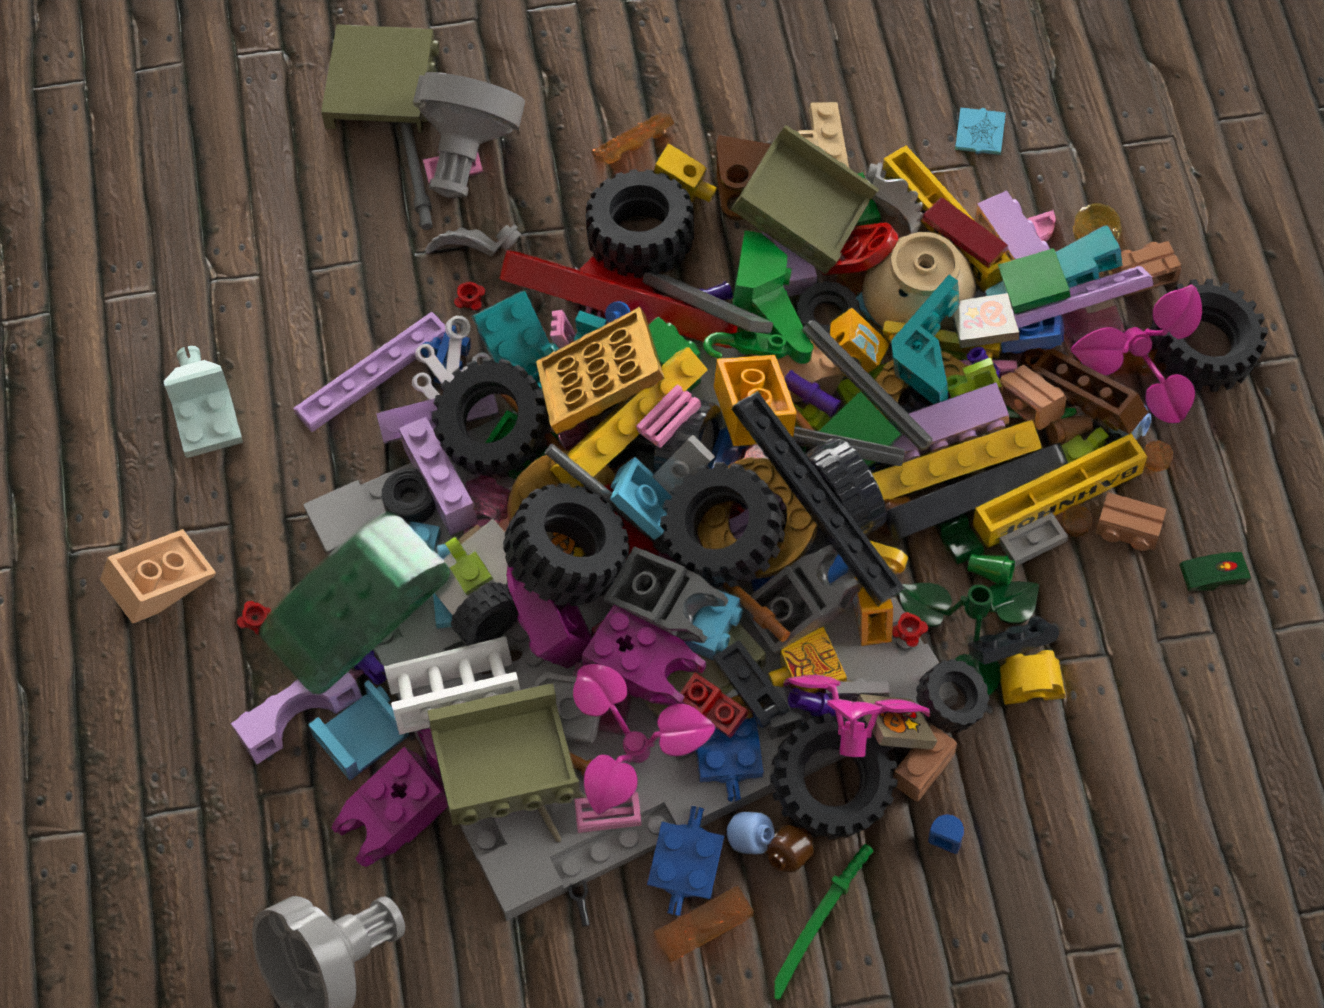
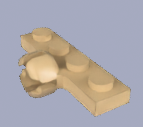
(827, 130)

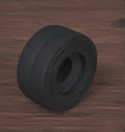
(406, 481)

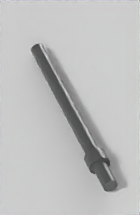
(421, 201)
(595, 486)

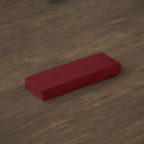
(965, 232)

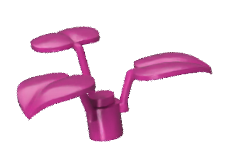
(1174, 313)
(853, 733)
(611, 781)

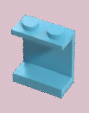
(359, 732)

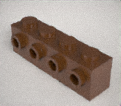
(1092, 391)

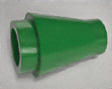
(994, 568)

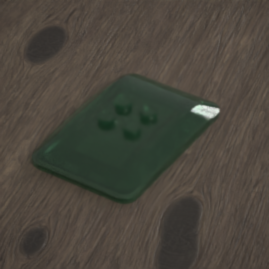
(353, 601)

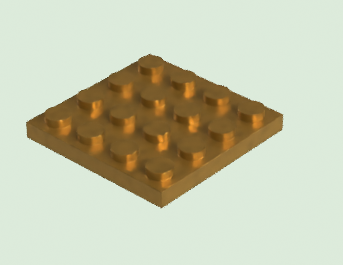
(599, 370)

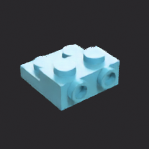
(640, 496)
(716, 625)

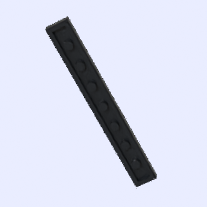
(818, 498)

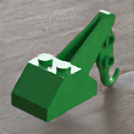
(761, 292)

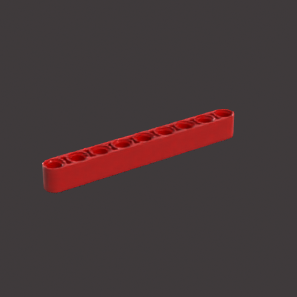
(600, 292)

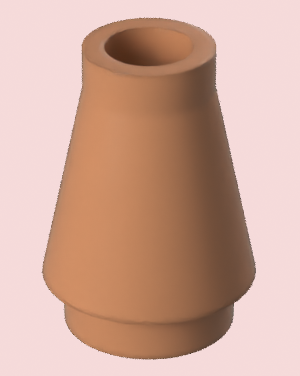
(1068, 428)

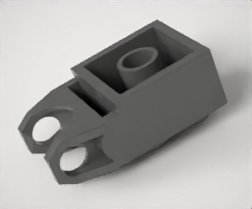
(663, 594)
(808, 596)

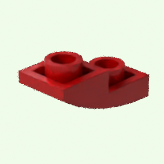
(713, 704)

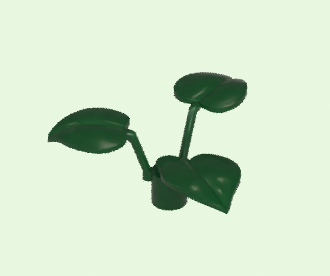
(1011, 602)

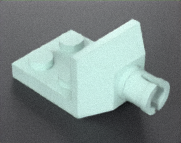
(202, 405)

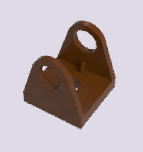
(735, 166)

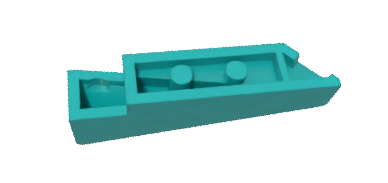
(1083, 259)

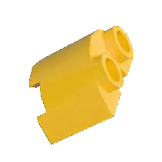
(1031, 678)

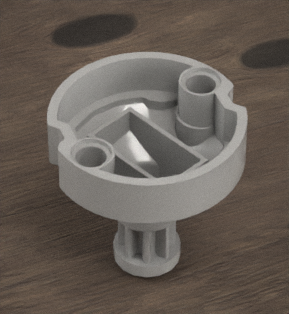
(465, 116)
(311, 957)

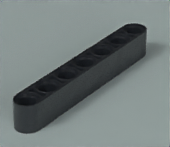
(972, 492)

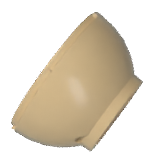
(904, 272)

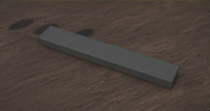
(708, 303)

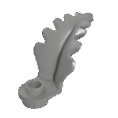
(895, 197)
(476, 239)

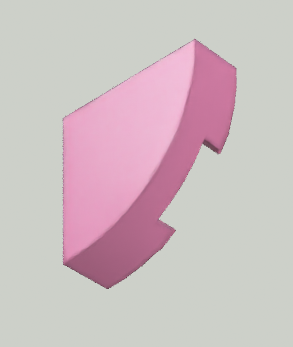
(1044, 225)

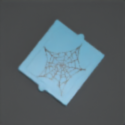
(980, 131)

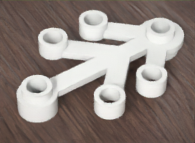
(452, 360)

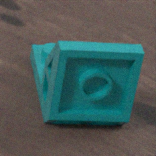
(514, 333)
(918, 352)

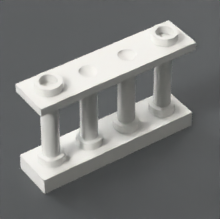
(444, 666)

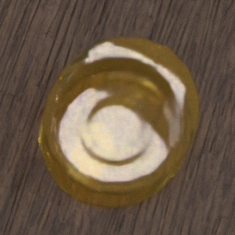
(1094, 217)

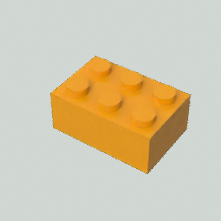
(744, 376)

